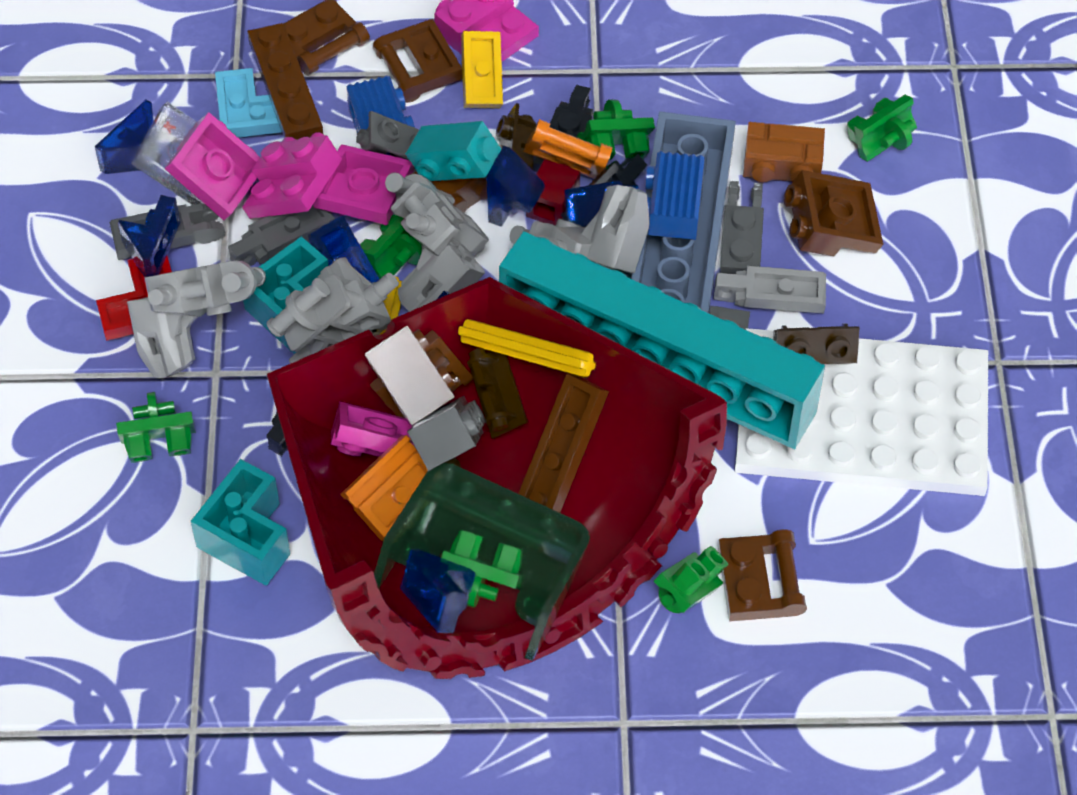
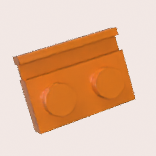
(386, 486)

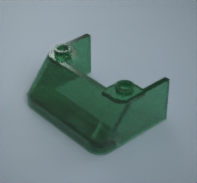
(460, 500)

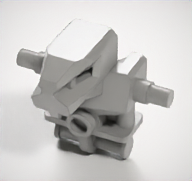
(612, 236)
(446, 237)
(176, 300)
(333, 309)

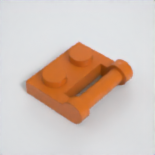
(567, 150)

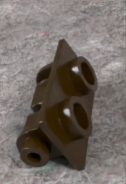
(515, 131)
(824, 344)
(497, 391)

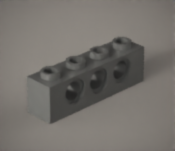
(447, 432)

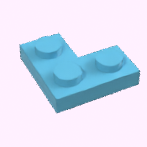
(241, 108)

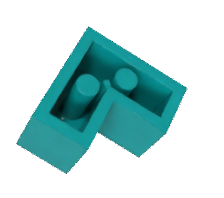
(285, 272)
(237, 527)

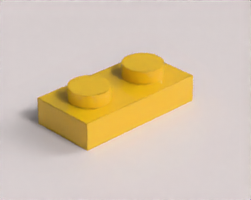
(481, 69)

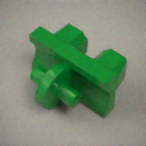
(617, 127)
(887, 127)
(392, 248)
(138, 433)
(503, 570)
(691, 580)

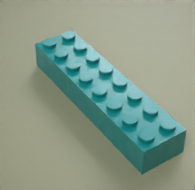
(757, 377)

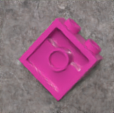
(485, 15)
(214, 165)
(291, 175)
(359, 185)
(366, 430)

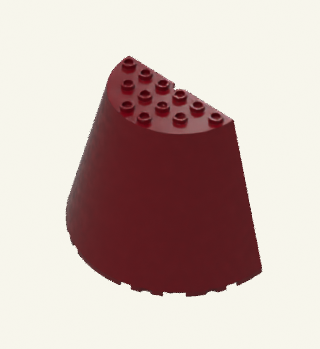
(630, 491)

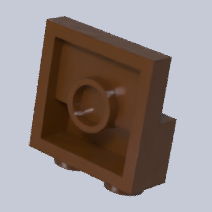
(832, 214)

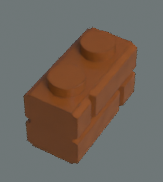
(782, 151)

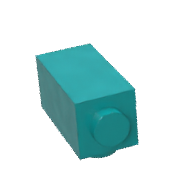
(453, 151)

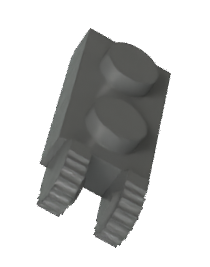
(204, 228)
(742, 231)

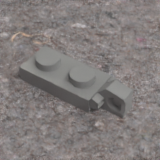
(773, 289)

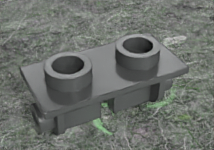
(386, 136)

